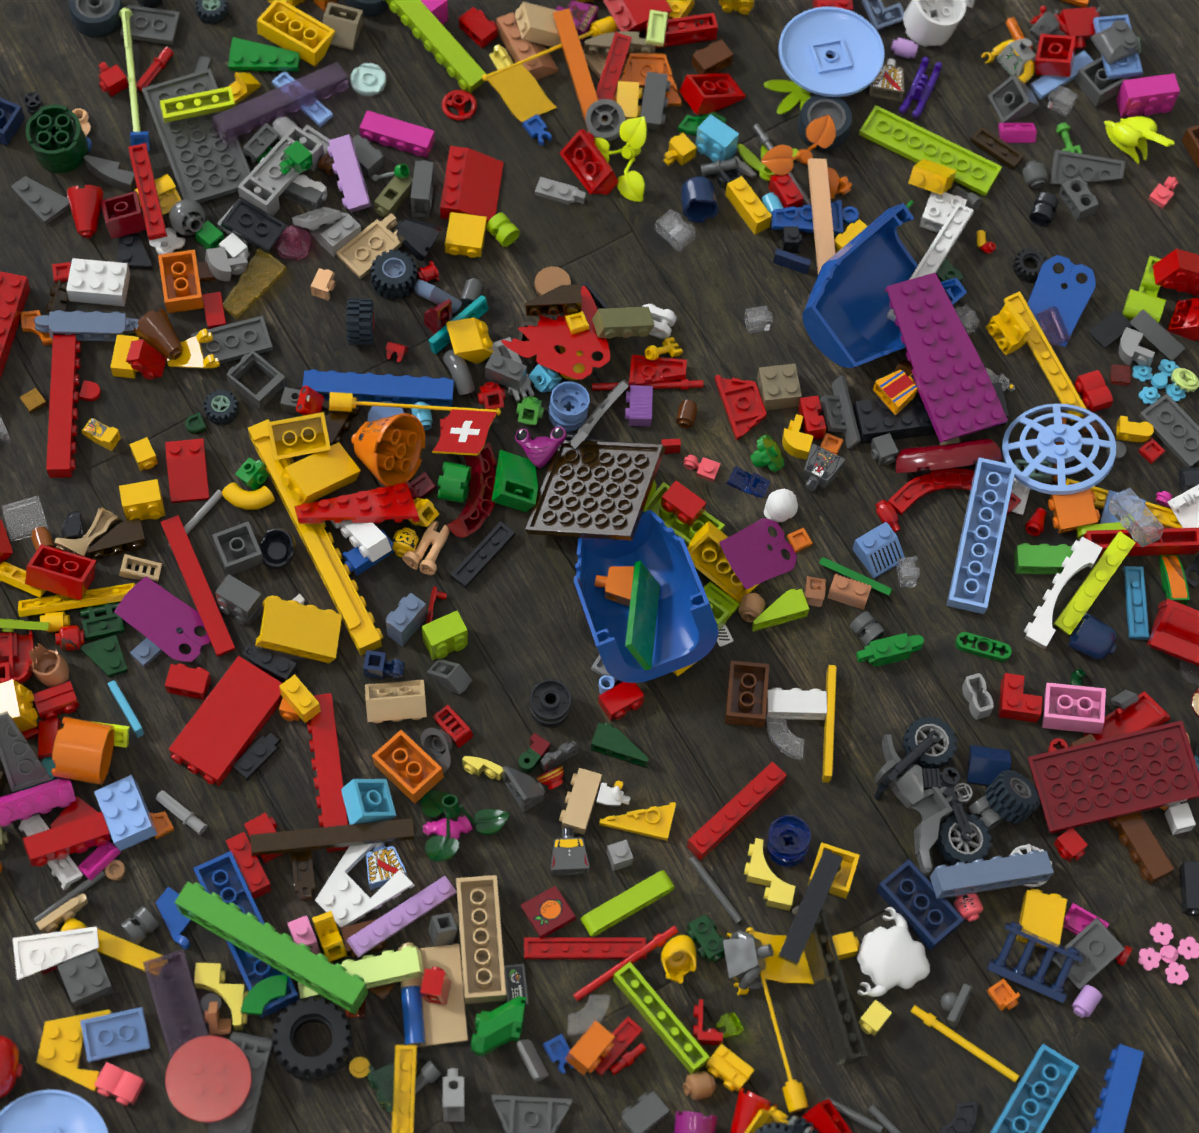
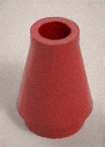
(1035, 524)

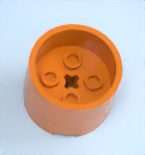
(83, 751)

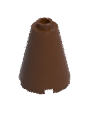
(159, 333)

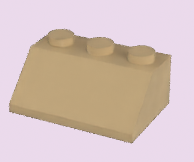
(395, 701)

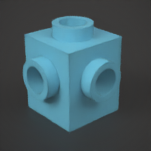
(544, 378)

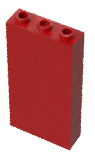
(227, 721)

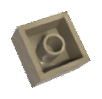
(779, 386)

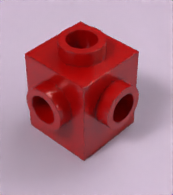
(495, 400)

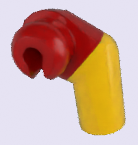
(986, 247)

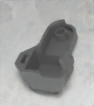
(1046, 25)

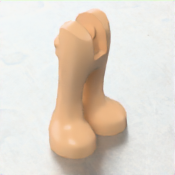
(430, 536)

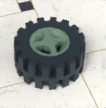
(207, 14)
(218, 400)

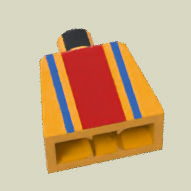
(896, 390)

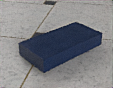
(791, 261)

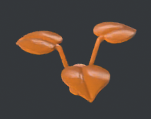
(819, 131)

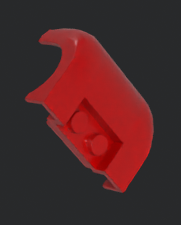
(15, 658)

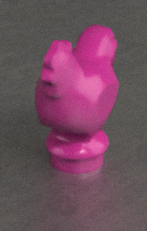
(439, 827)

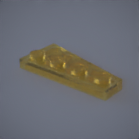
(258, 278)

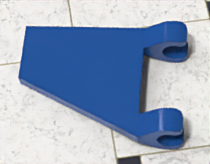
(174, 920)

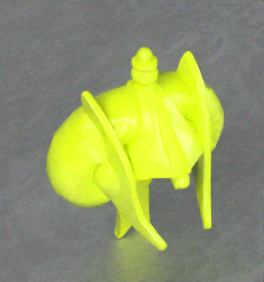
(1133, 133)

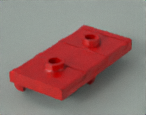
(1138, 716)

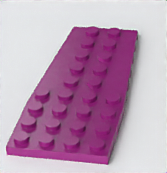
(944, 360)

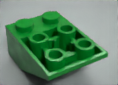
(515, 482)

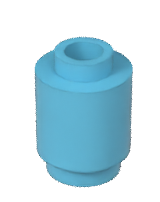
(771, 202)
(423, 415)

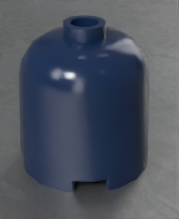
(699, 199)
(1093, 638)

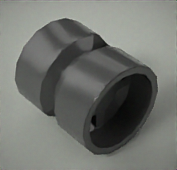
(866, 628)
(983, 811)
(139, 925)

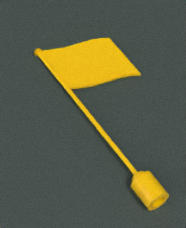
(521, 89)
(784, 972)

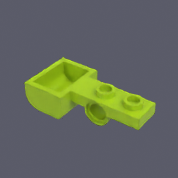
(1146, 297)

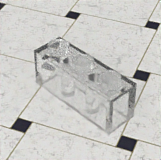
(1136, 517)

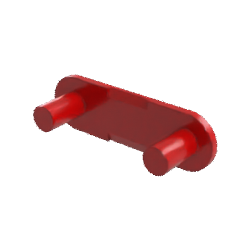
(434, 594)

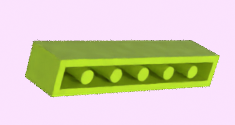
(660, 1018)

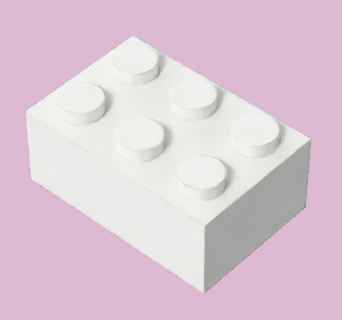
(98, 282)

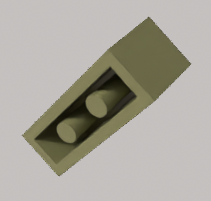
(623, 322)

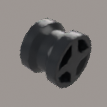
(32, 98)

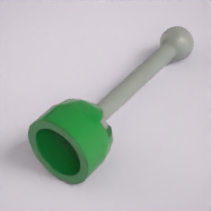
(401, 171)

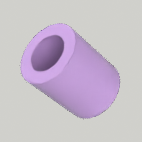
(1086, 1001)

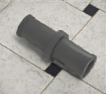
(725, 165)

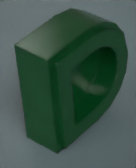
(195, 424)

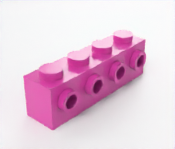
(35, 800)

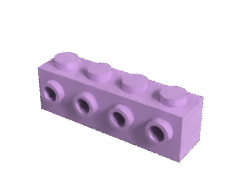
(349, 173)

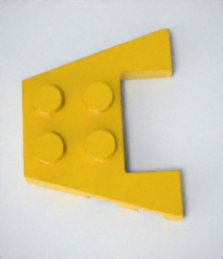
(63, 1046)

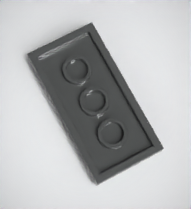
(237, 339)
(1174, 429)

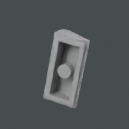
(532, 1060)

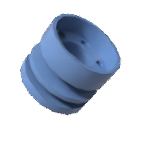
(569, 406)

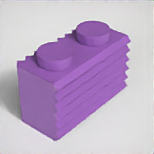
(640, 405)

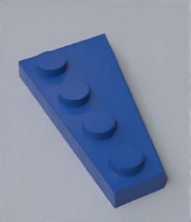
(803, 218)

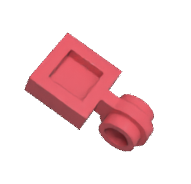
(1162, 194)
(706, 469)

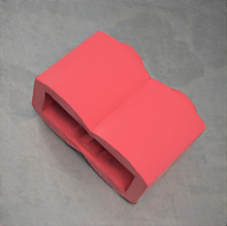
(119, 1084)

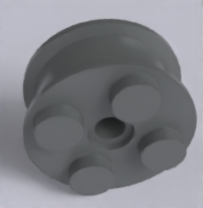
(605, 109)

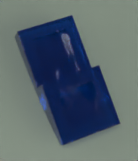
(748, 483)

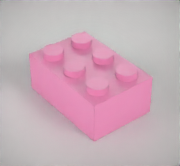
(1074, 708)

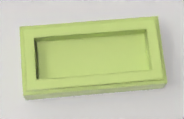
(656, 28)

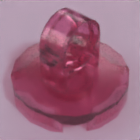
(293, 243)

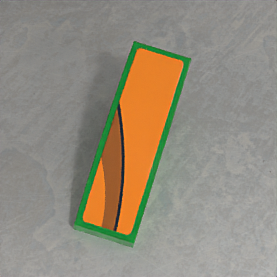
(1173, 579)

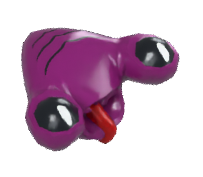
(541, 448)

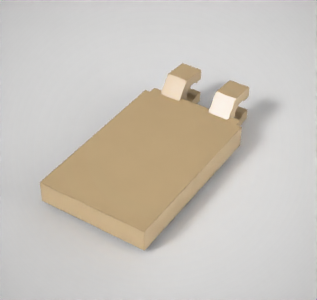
(364, 248)

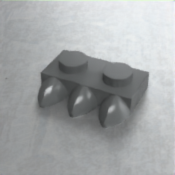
(553, 759)

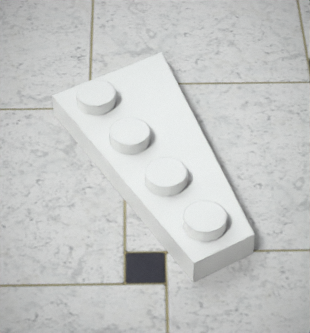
(50, 949)

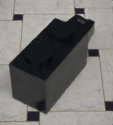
(271, 662)

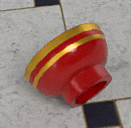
(552, 778)

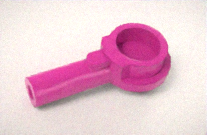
(1163, 498)

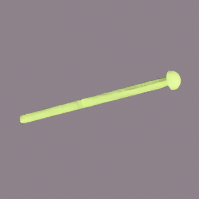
(125, 13)

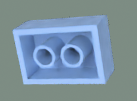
(125, 813)

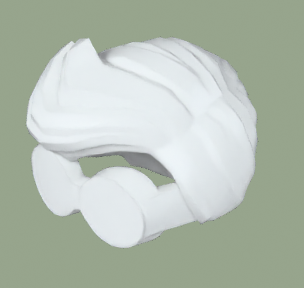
(781, 505)

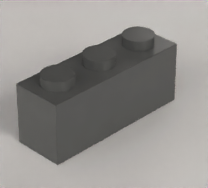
(655, 100)

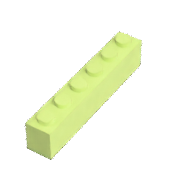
(379, 970)

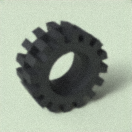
(1028, 255)

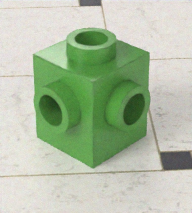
(530, 411)

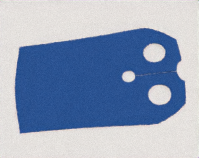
(1069, 301)

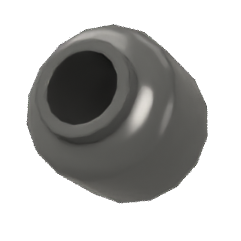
(1035, 174)

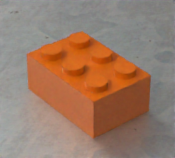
(180, 281)
(408, 766)

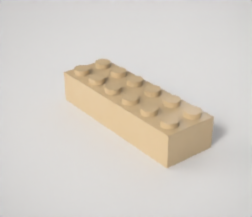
(481, 939)

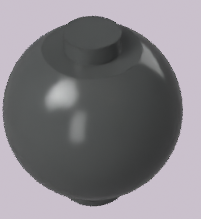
(187, 217)

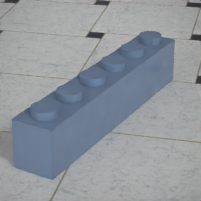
(991, 874)

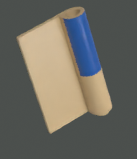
(435, 1023)

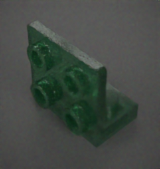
(383, 1081)

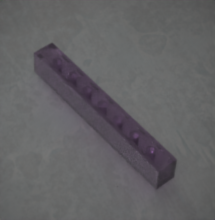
(280, 102)

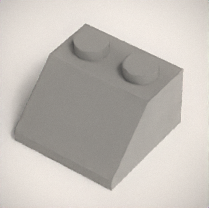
(338, 234)

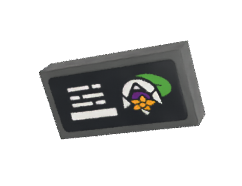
(515, 982)

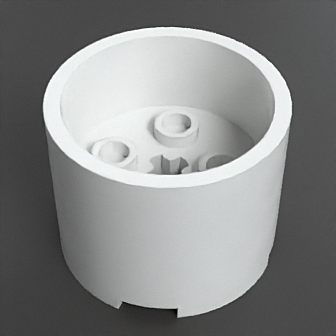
(933, 20)

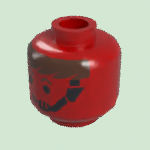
(70, 638)

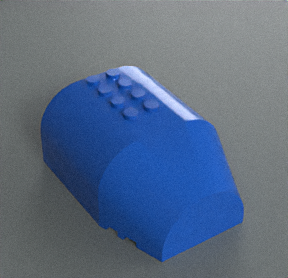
(849, 296)
(684, 615)

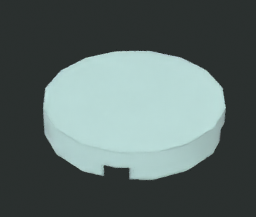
(368, 79)

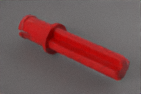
(158, 64)

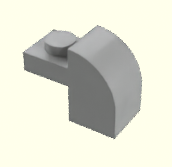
(221, 266)
(1131, 350)

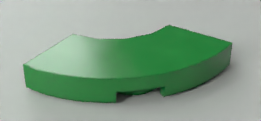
(690, 123)
(263, 993)

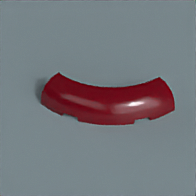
(947, 455)
(480, 493)

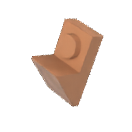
(815, 591)

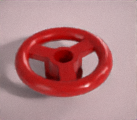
(458, 101)

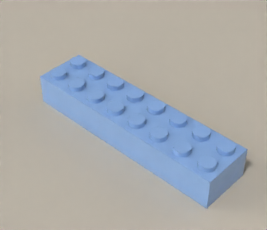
(981, 536)

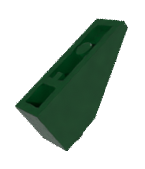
(615, 744)

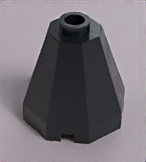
(417, 236)

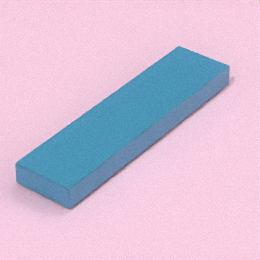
(1136, 602)

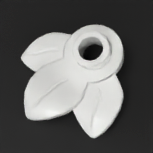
(169, 243)

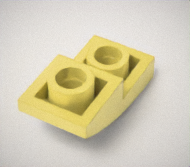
(476, 765)

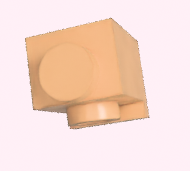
(323, 284)

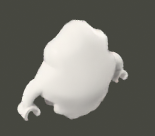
(892, 957)

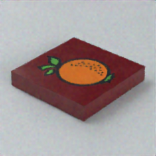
(548, 912)

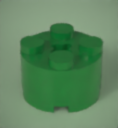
(454, 482)

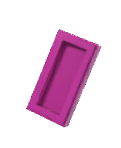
(98, 860)

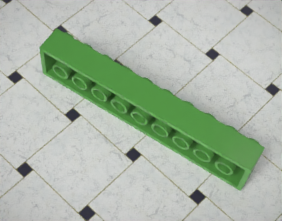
(271, 947)

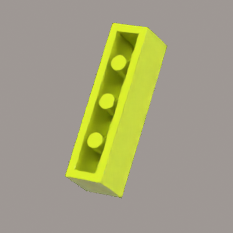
(197, 104)

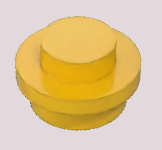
(359, 1067)

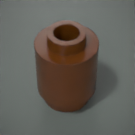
(686, 414)

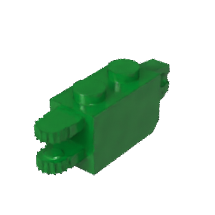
(890, 649)

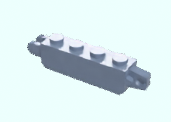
(86, 325)

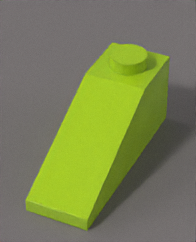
(786, 608)

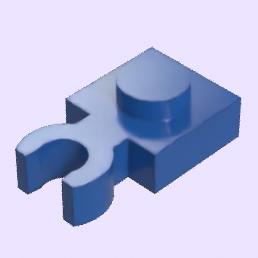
(536, 127)
(557, 1050)

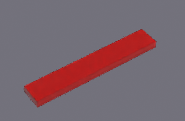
(147, 191)
(582, 948)

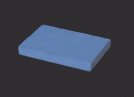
(115, 1034)

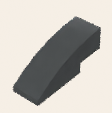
(111, 173)
(1157, 335)

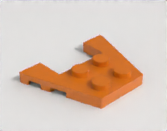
(641, 63)

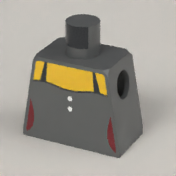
(569, 855)

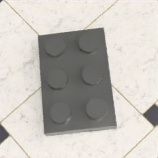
(153, 24)
(1098, 950)

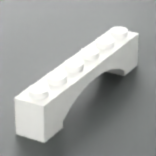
(1083, 555)

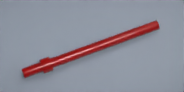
(684, 384)
(658, 941)

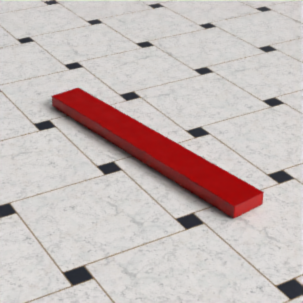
(197, 586)

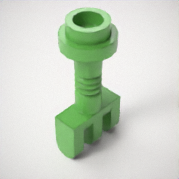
(1063, 129)

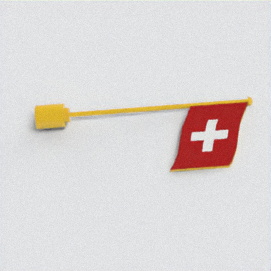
(462, 432)

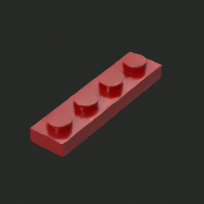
(613, 66)

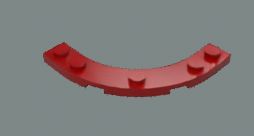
(935, 481)

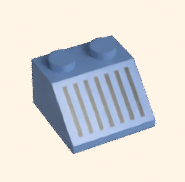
(878, 549)

